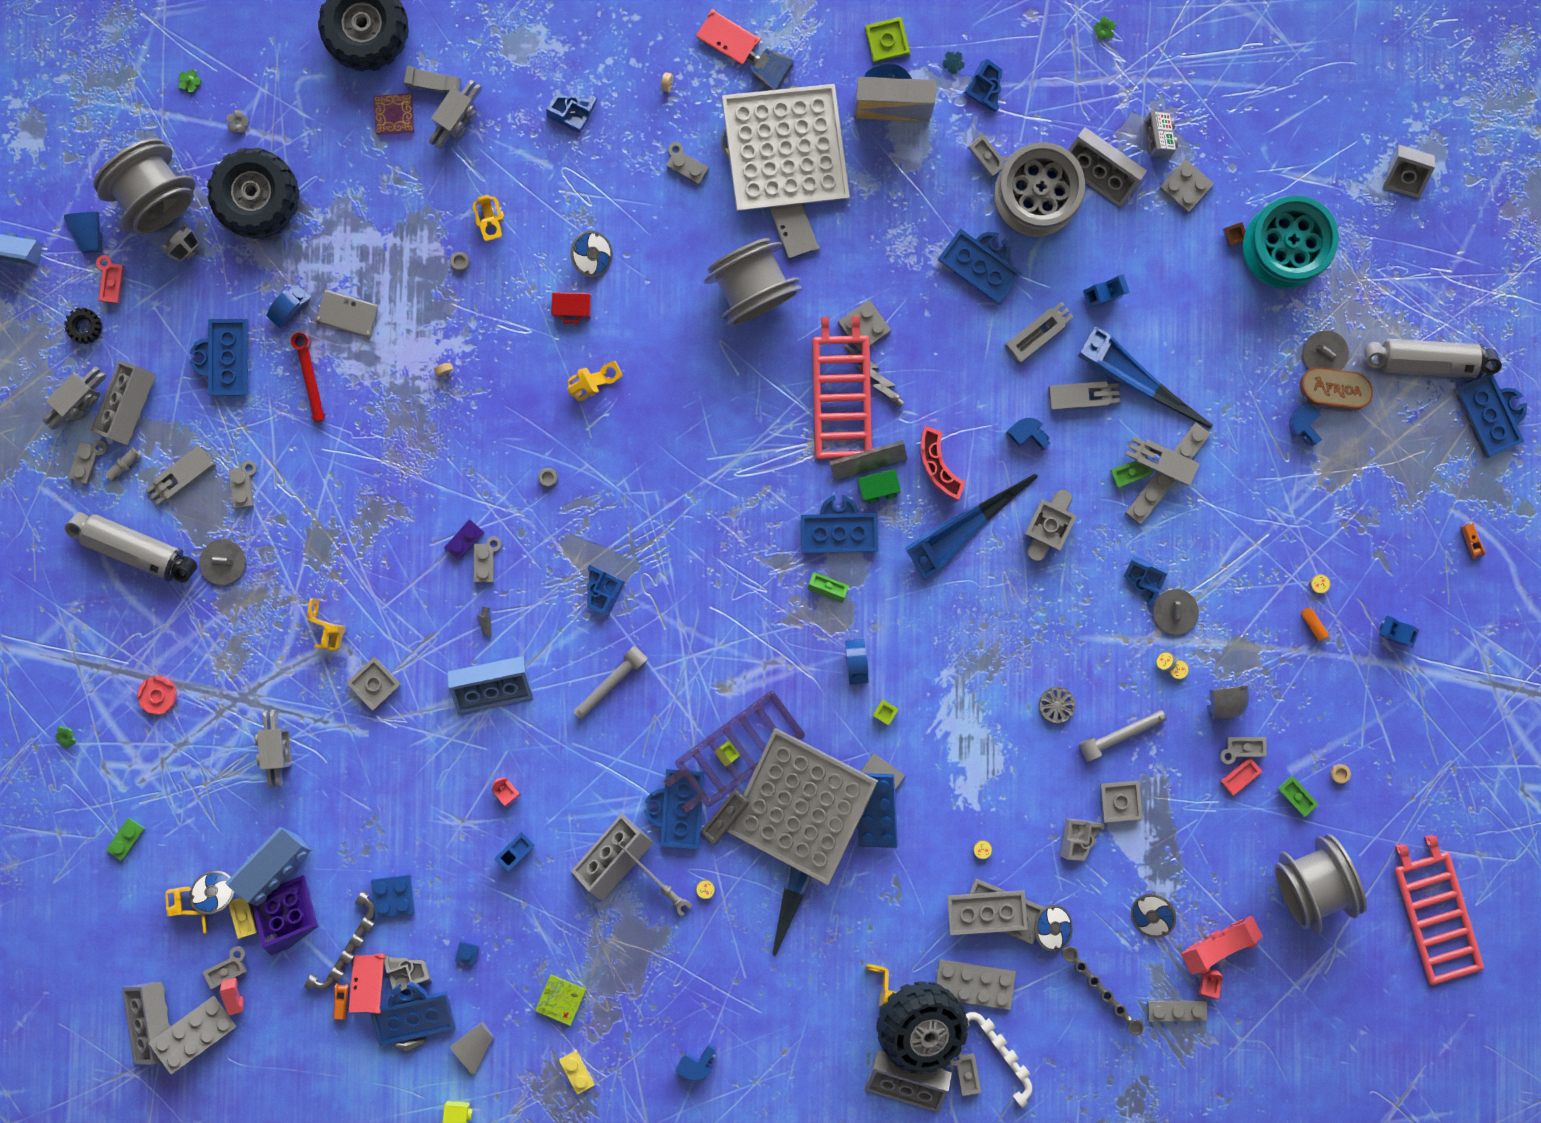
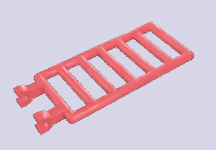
(818, 397)
(1456, 893)

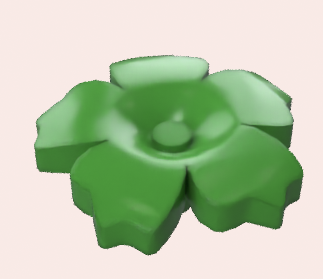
(1104, 28)
(189, 81)
(65, 736)

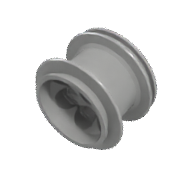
(1043, 158)
(144, 186)
(752, 281)
(1320, 884)

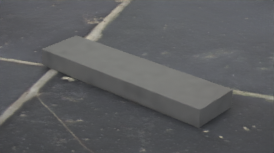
(868, 460)

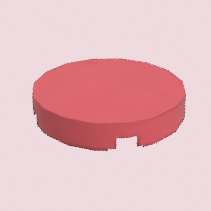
(157, 695)

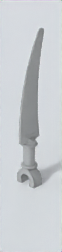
(665, 889)

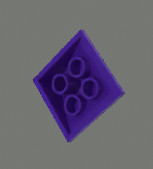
(285, 916)

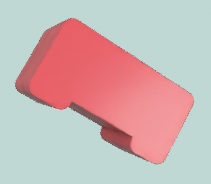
(231, 998)

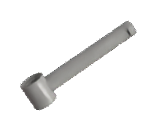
(633, 659)
(1092, 748)

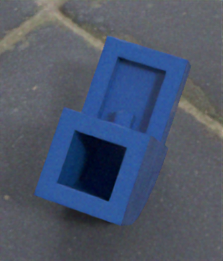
(1106, 291)
(286, 305)
(1300, 423)
(1028, 427)
(1398, 631)
(857, 661)
(514, 852)
(695, 1068)

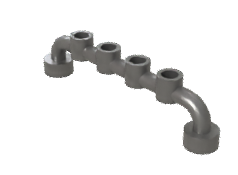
(355, 941)
(1134, 1026)

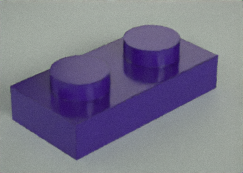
(464, 539)

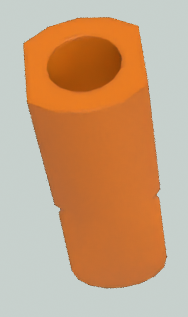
(1471, 536)
(1314, 624)
(340, 1004)

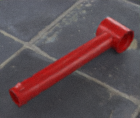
(309, 376)

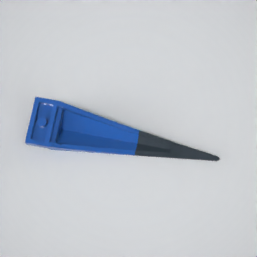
(1114, 361)
(944, 541)
(794, 890)

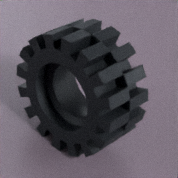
(72, 321)

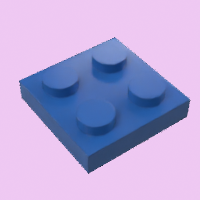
(393, 896)

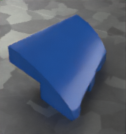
(86, 230)
(1145, 578)

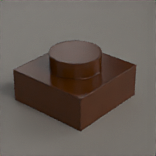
(1234, 234)

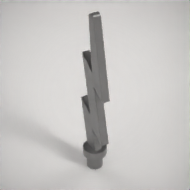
(884, 384)

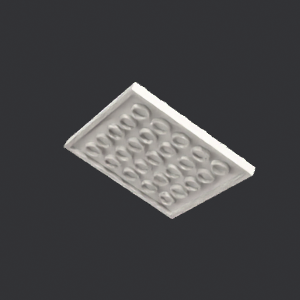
(785, 147)

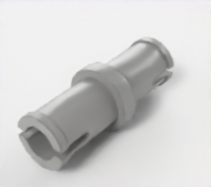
(123, 464)

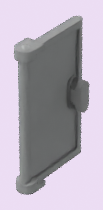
(797, 232)
(353, 316)

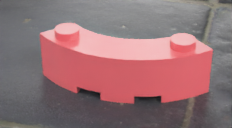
(935, 467)
(1219, 945)

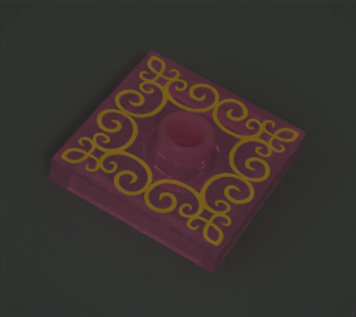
(394, 114)

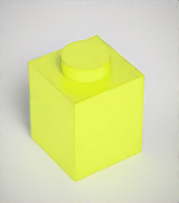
(457, 1112)

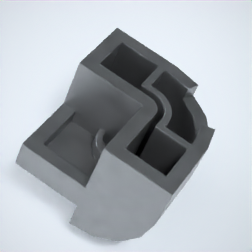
(1228, 702)

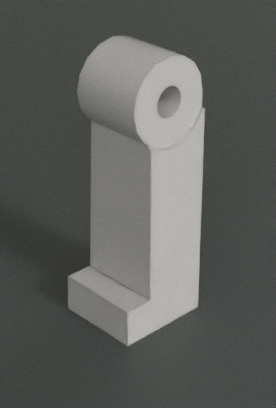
(430, 81)

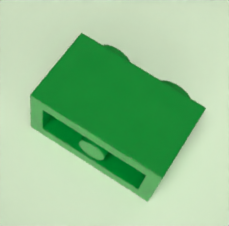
(879, 486)

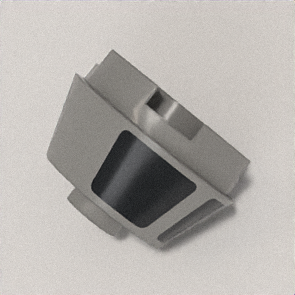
(181, 245)

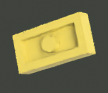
(242, 917)
(576, 1072)

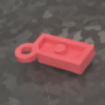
(111, 280)

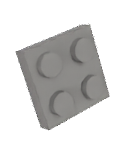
(1186, 185)
(870, 323)
(373, 683)
(1121, 801)

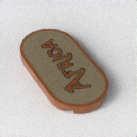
(1336, 388)

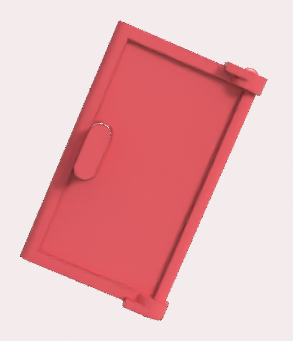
(730, 35)
(368, 985)

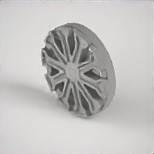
(1056, 704)

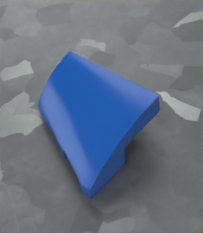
(985, 85)
(571, 110)
(602, 590)

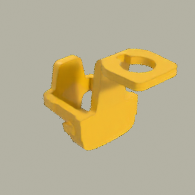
(489, 217)
(590, 381)
(336, 630)
(177, 909)
(885, 992)

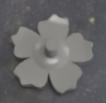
(237, 121)

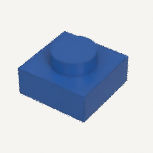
(467, 953)

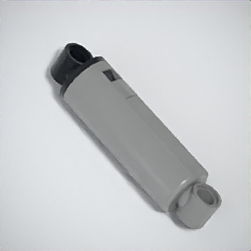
(1432, 358)
(131, 547)

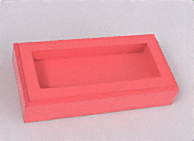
(1241, 776)

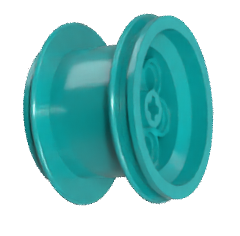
(1320, 230)

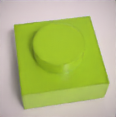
(885, 712)
(730, 751)

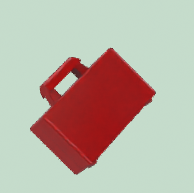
(571, 305)

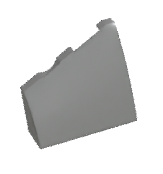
(1079, 838)
(404, 970)
(473, 1047)

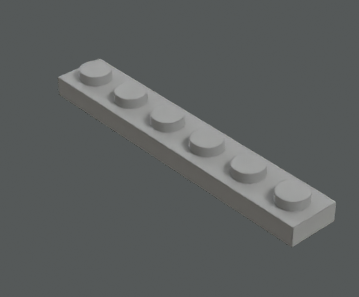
(1159, 483)

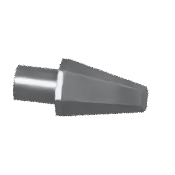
(485, 621)
(410, 1044)

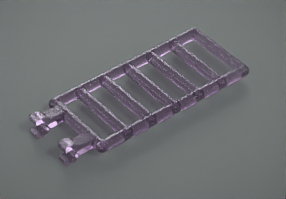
(711, 741)

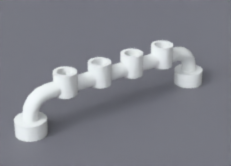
(1009, 1056)

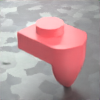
(505, 791)
(1211, 984)

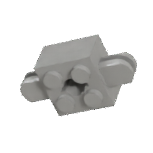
(454, 114)
(73, 397)
(1049, 525)
(273, 748)

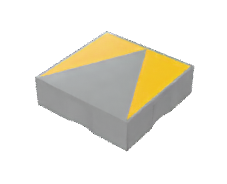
(894, 99)

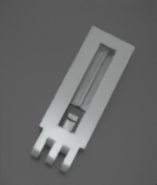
(1033, 337)
(1077, 395)
(1169, 464)
(185, 471)

